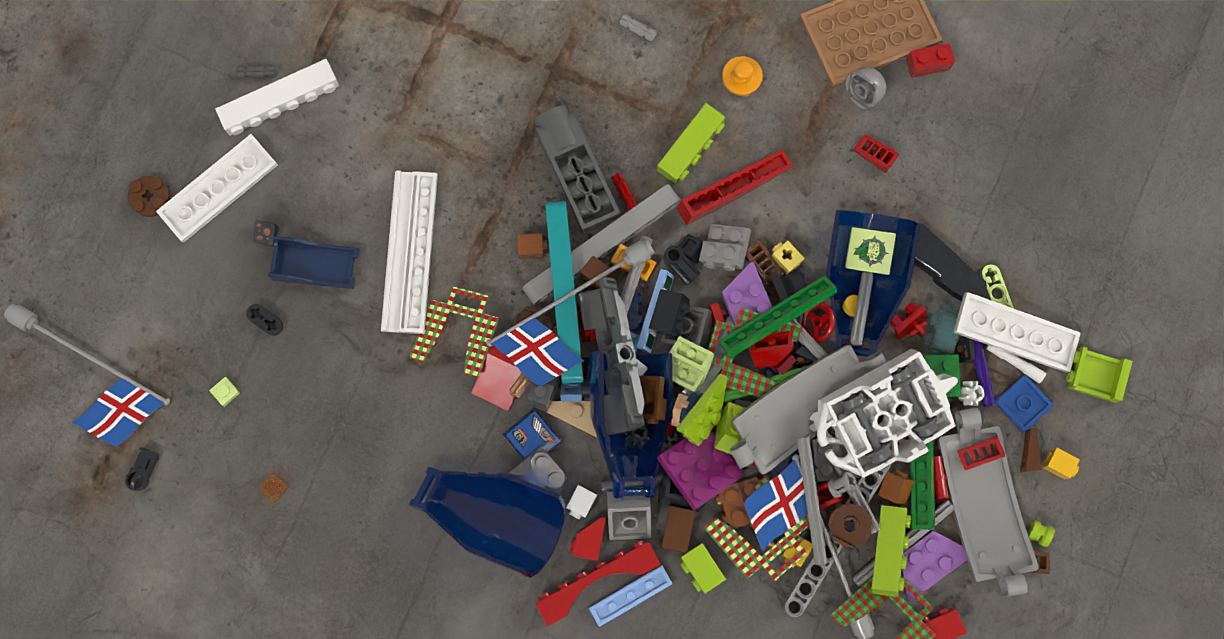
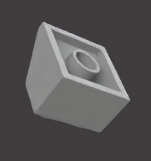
(629, 517)

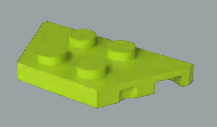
(705, 413)

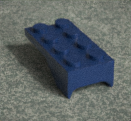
(312, 263)

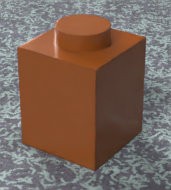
(531, 246)
(896, 487)

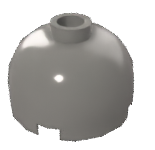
(866, 86)

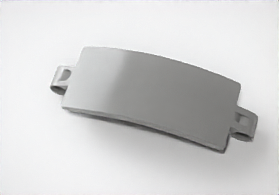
(783, 414)
(986, 508)

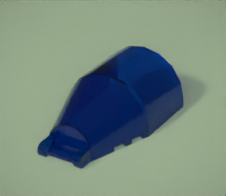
(886, 289)
(622, 461)
(495, 516)

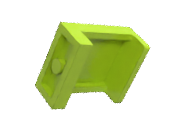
(1099, 375)

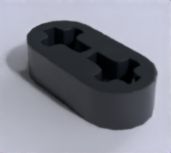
(262, 323)

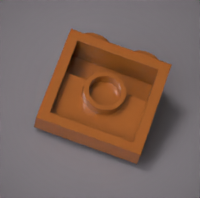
(732, 502)

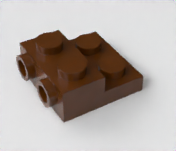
(654, 404)

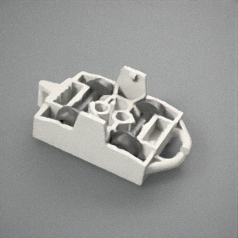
(893, 383)

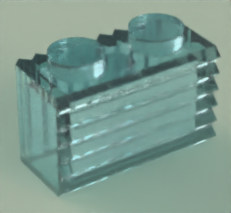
(941, 338)

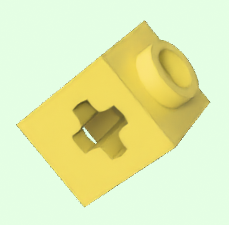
(794, 260)

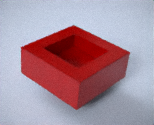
(718, 313)

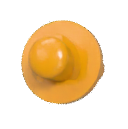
(742, 76)

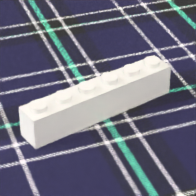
(277, 97)

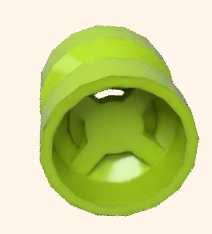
(1040, 533)

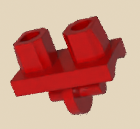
(911, 325)

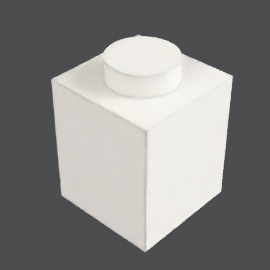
(581, 502)

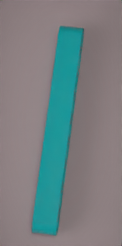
(563, 284)

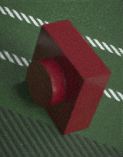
(785, 365)

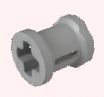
(842, 484)

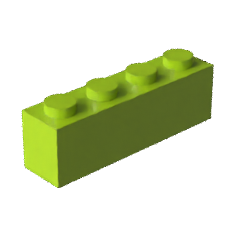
(691, 143)
(889, 551)

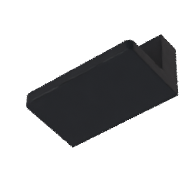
(788, 284)

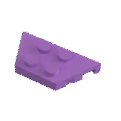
(746, 292)
(931, 561)

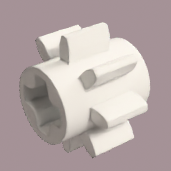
(971, 393)

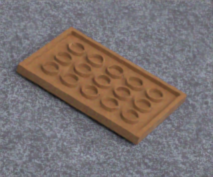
(867, 33)

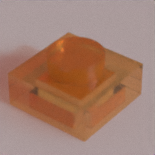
(273, 487)

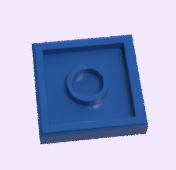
(1023, 403)

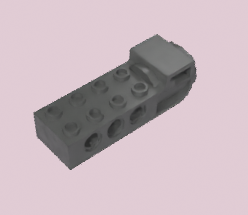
(575, 168)

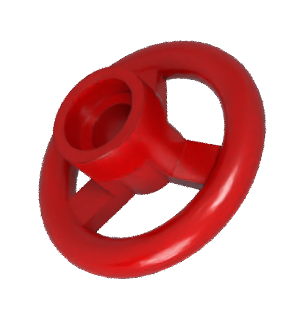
(821, 322)

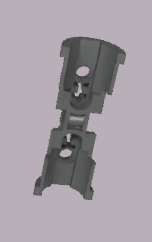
(606, 313)

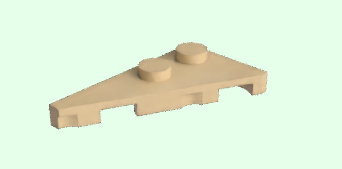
(574, 413)

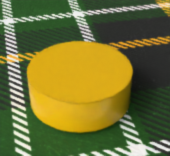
(849, 305)

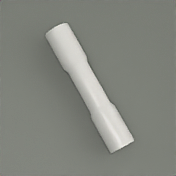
(1027, 368)

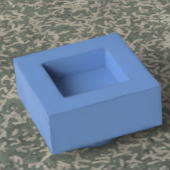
(571, 392)

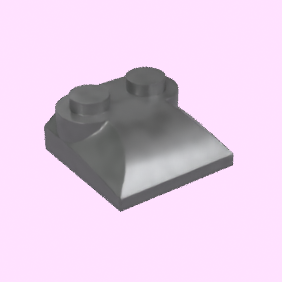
(696, 327)
(539, 470)

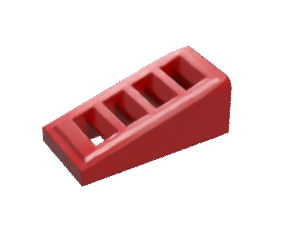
(884, 167)
(1000, 452)

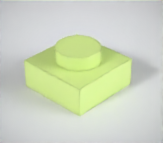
(224, 391)

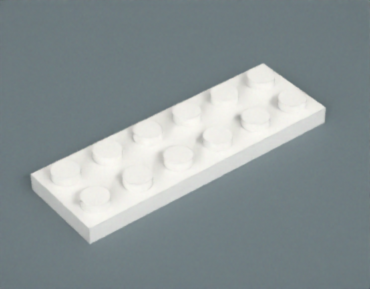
(216, 188)
(1016, 332)

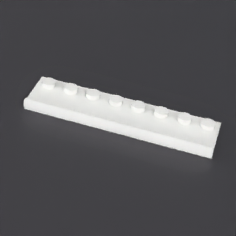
(409, 252)

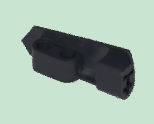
(947, 267)

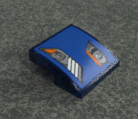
(531, 433)

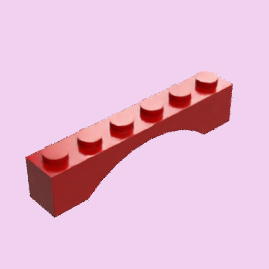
(637, 561)

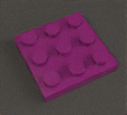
(699, 470)

